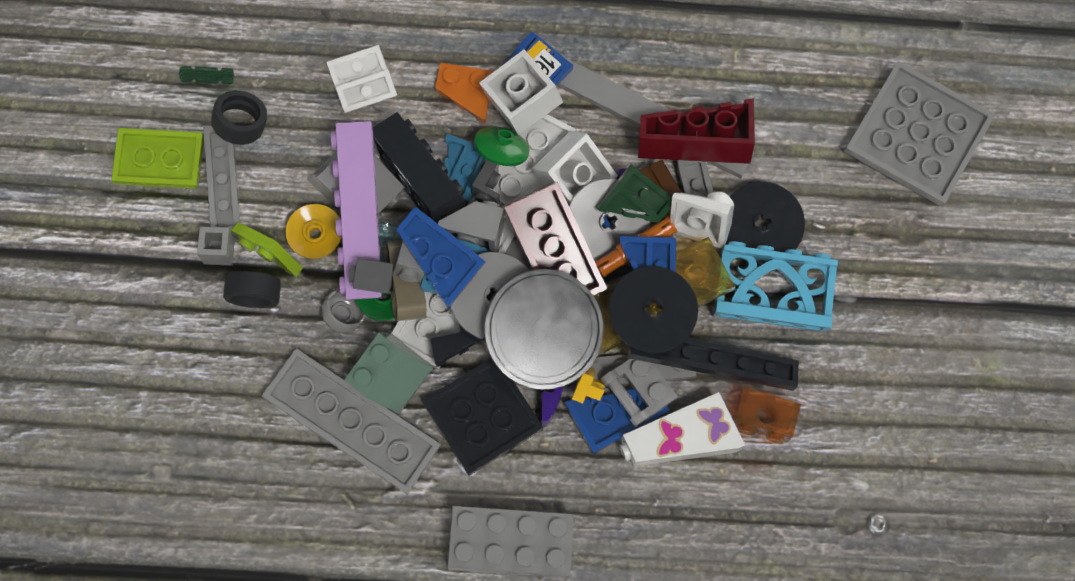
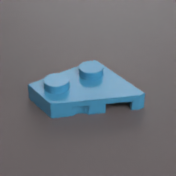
(463, 163)

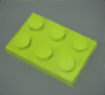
(158, 158)

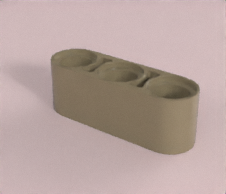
(406, 297)

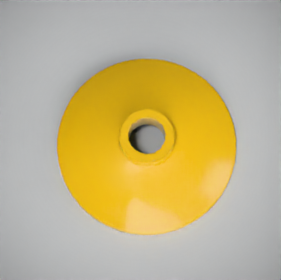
(309, 219)

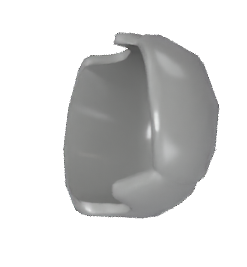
(341, 314)

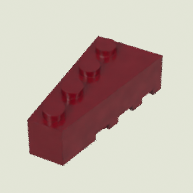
(700, 134)

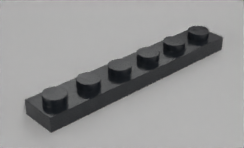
(727, 363)

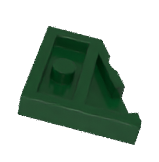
(637, 197)

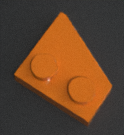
(463, 88)

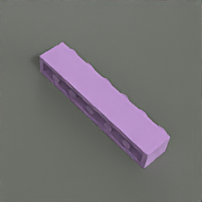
(357, 201)

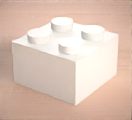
(521, 92)
(573, 164)

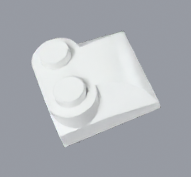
(702, 216)

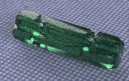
(206, 75)

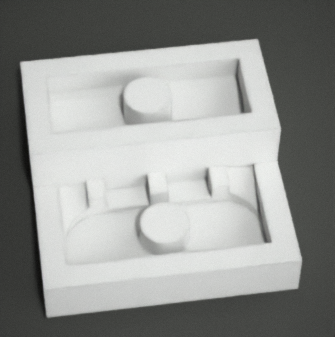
(361, 79)

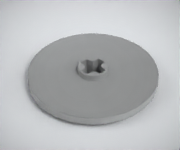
(590, 220)
(472, 302)

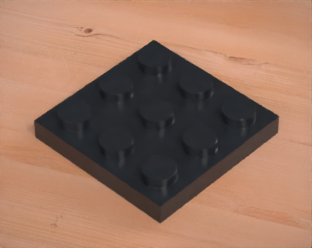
(482, 416)

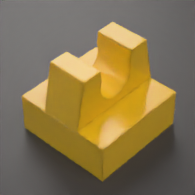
(588, 386)

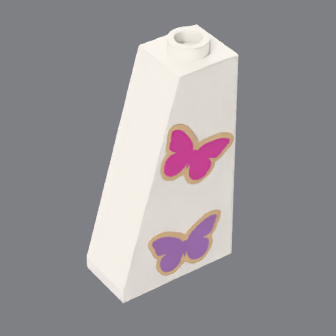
(685, 434)

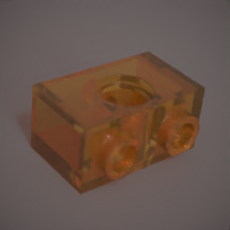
(783, 414)

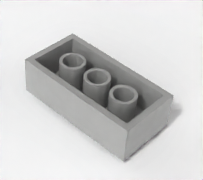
(511, 542)

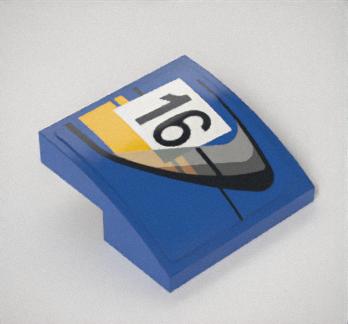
(546, 57)

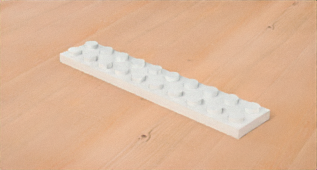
(513, 184)

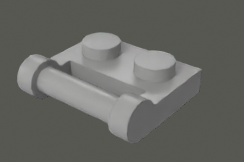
(646, 382)

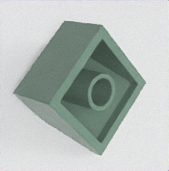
(389, 372)

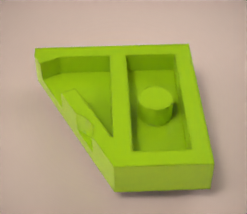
(266, 248)

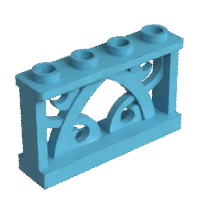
(805, 315)

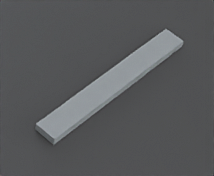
(622, 103)

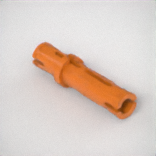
(618, 258)

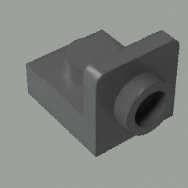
(486, 179)

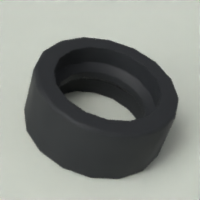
(241, 101)
(252, 289)

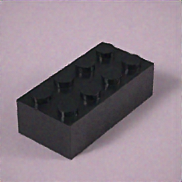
(416, 168)

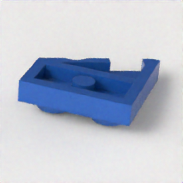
(649, 251)

